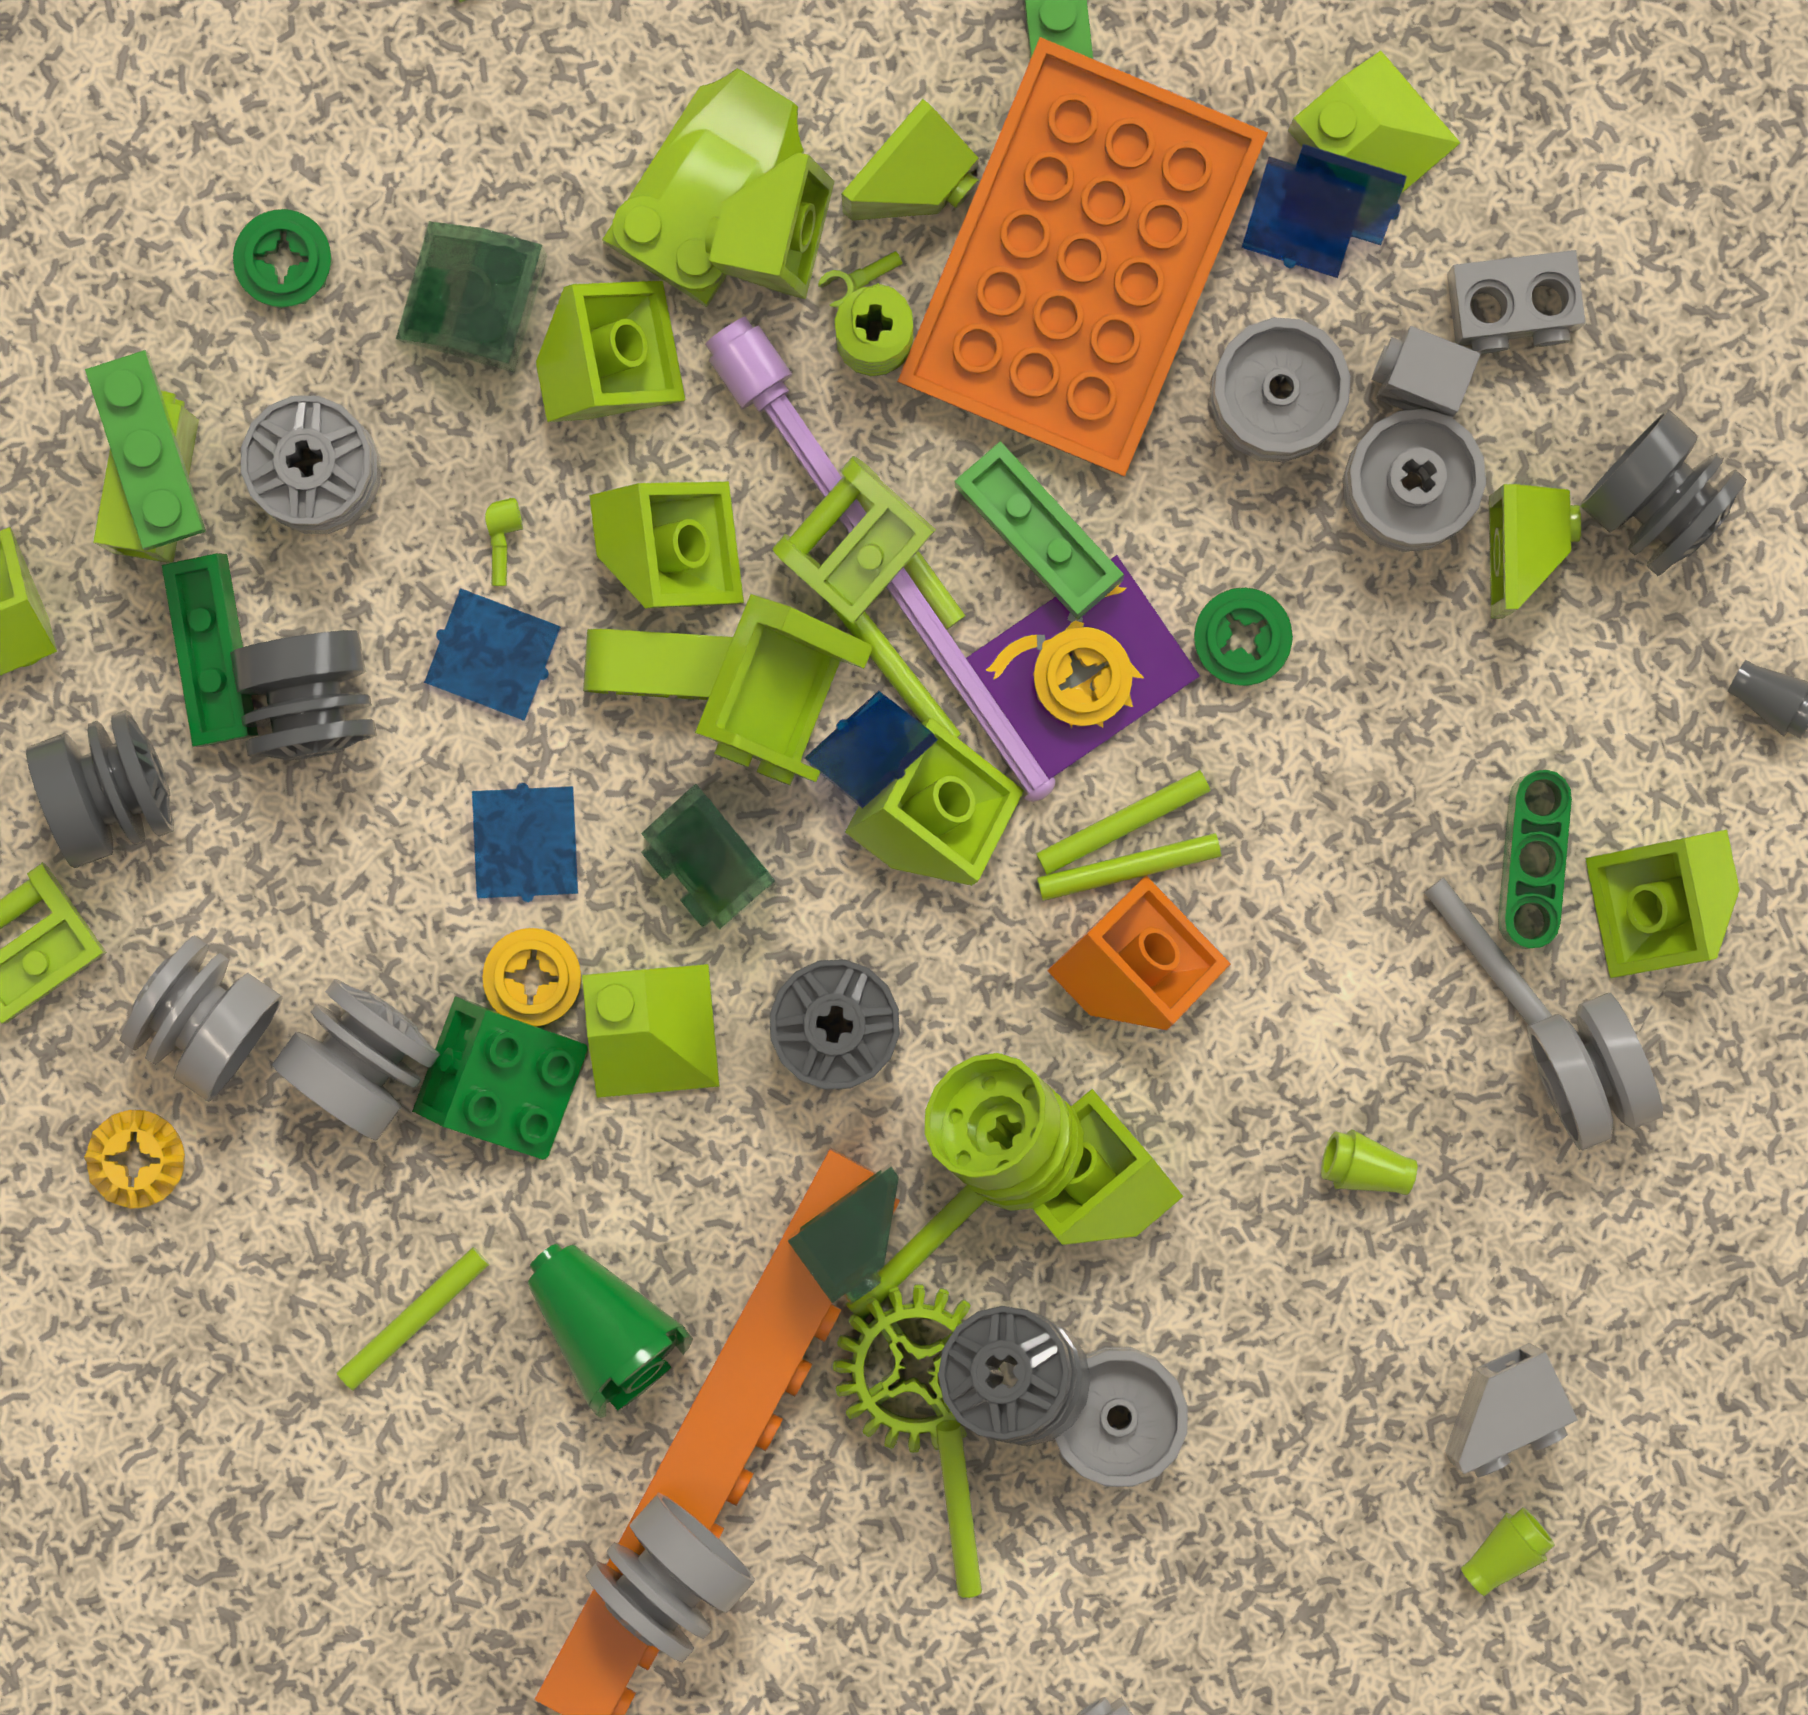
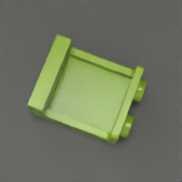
(775, 687)

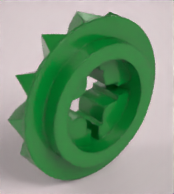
(262, 237)
(1246, 607)

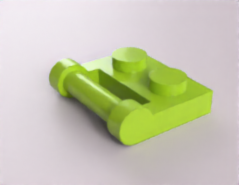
(869, 553)
(47, 951)

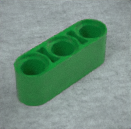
(1552, 834)

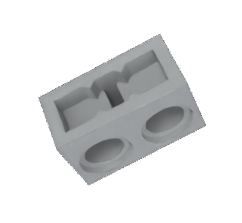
(1512, 285)
(1424, 372)

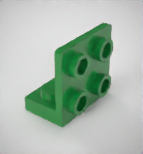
(500, 1079)

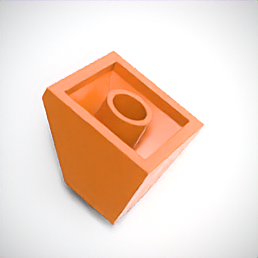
(1140, 962)

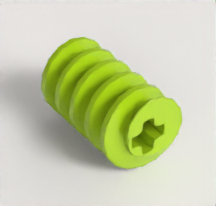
(853, 320)

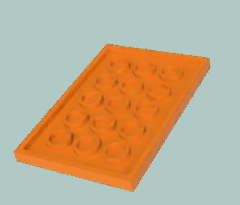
(1082, 257)

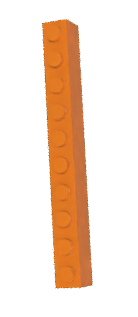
(713, 1444)

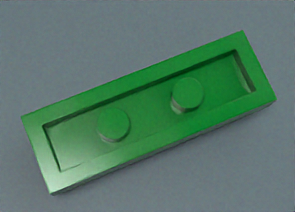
(204, 635)

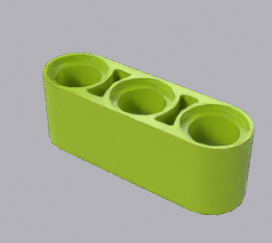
(653, 663)

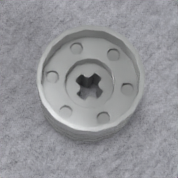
(341, 484)
(200, 1018)
(356, 1059)
(669, 1578)

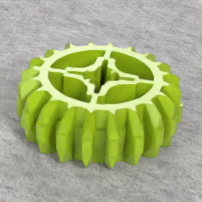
(872, 1398)

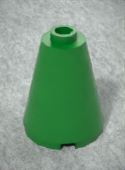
(603, 1327)

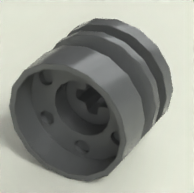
(1664, 493)
(303, 694)
(100, 789)
(856, 1054)
(1048, 1369)

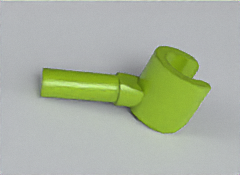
(861, 277)
(500, 519)

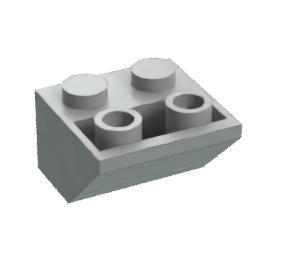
(1507, 1407)

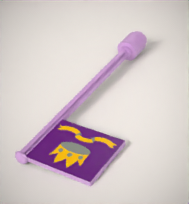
(999, 675)

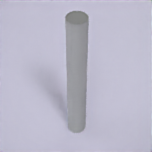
(1487, 952)

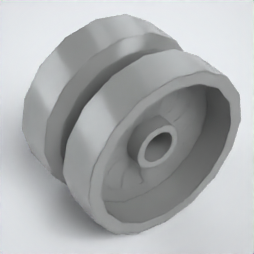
(1273, 426)
(1449, 471)
(1595, 1071)
(1155, 1427)

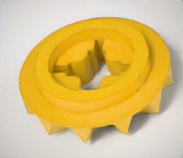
(1090, 648)
(512, 954)
(155, 1138)

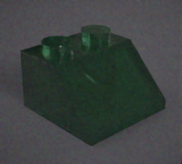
(472, 294)
(707, 859)
(850, 1238)

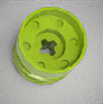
(1003, 1131)

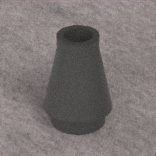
(1774, 697)

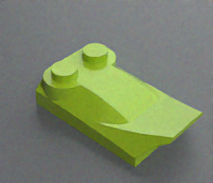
(716, 148)

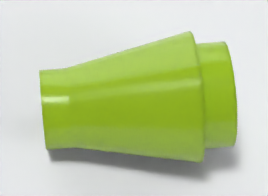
(1365, 1165)
(1508, 1551)

